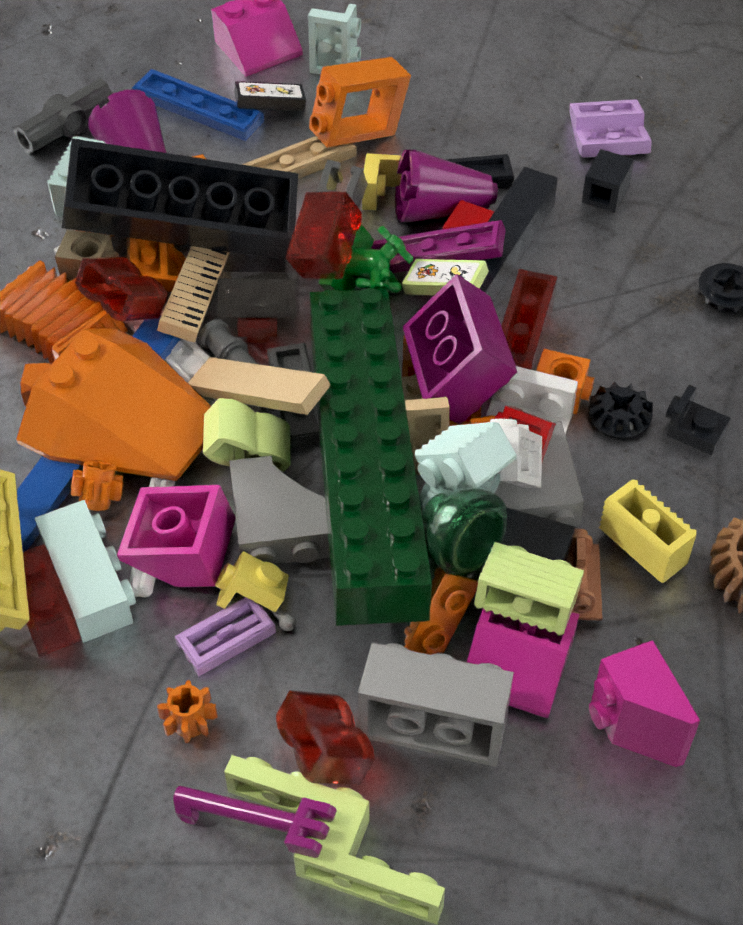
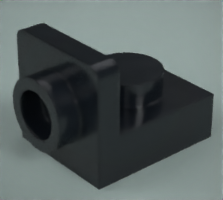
(695, 423)

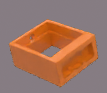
(389, 91)

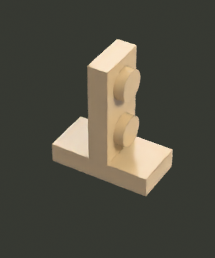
(424, 416)

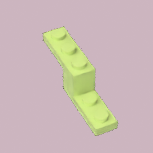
(337, 863)

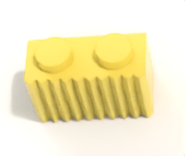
(647, 530)

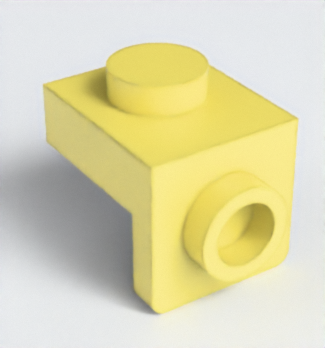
(254, 580)

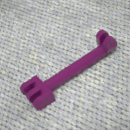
(296, 825)

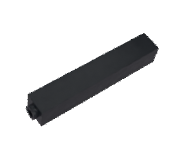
(522, 214)

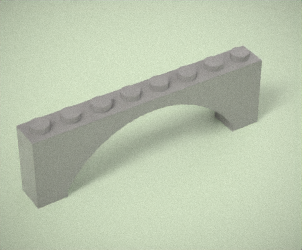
(288, 523)

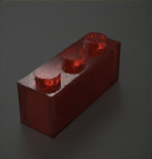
(528, 316)

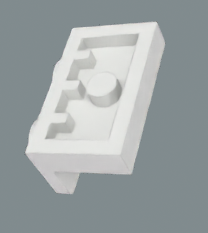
(538, 395)
(528, 447)

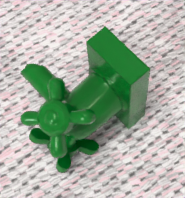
(370, 264)

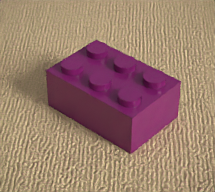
(459, 348)

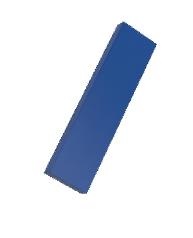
(200, 105)

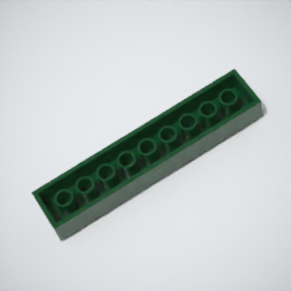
(368, 463)

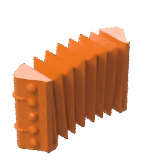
(49, 311)

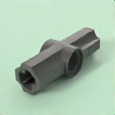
(62, 116)

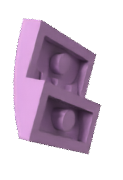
(610, 127)

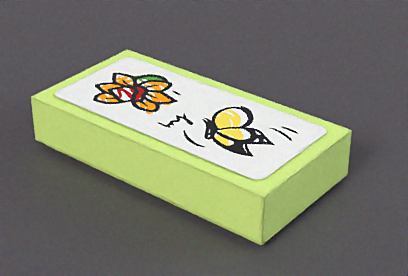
(430, 275)

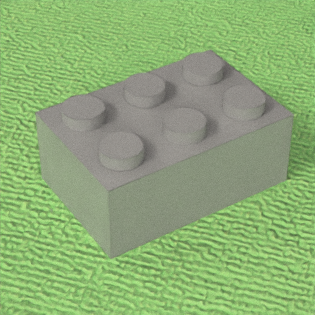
(434, 703)

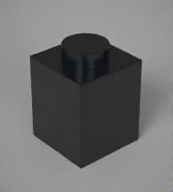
(607, 181)

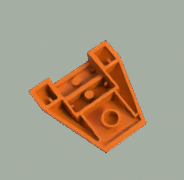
(114, 405)

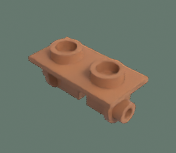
(586, 556)

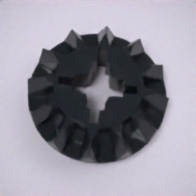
(715, 279)
(620, 422)

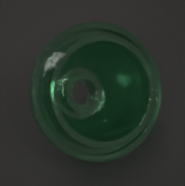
(464, 528)

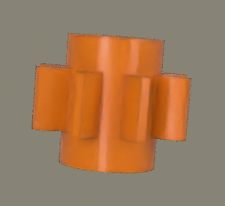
(97, 484)
(174, 711)

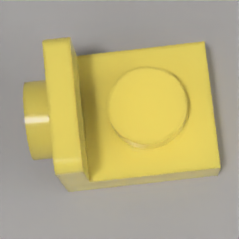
(379, 172)

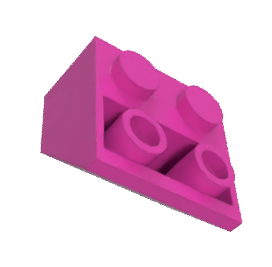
(527, 651)

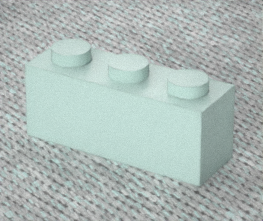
(87, 569)

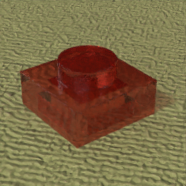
(257, 329)

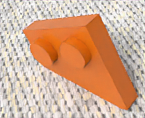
(156, 260)

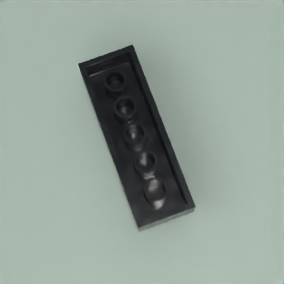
(179, 199)

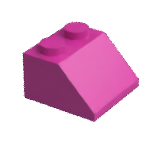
(255, 34)
(179, 534)
(643, 705)

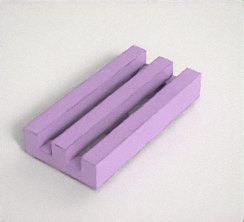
(229, 640)

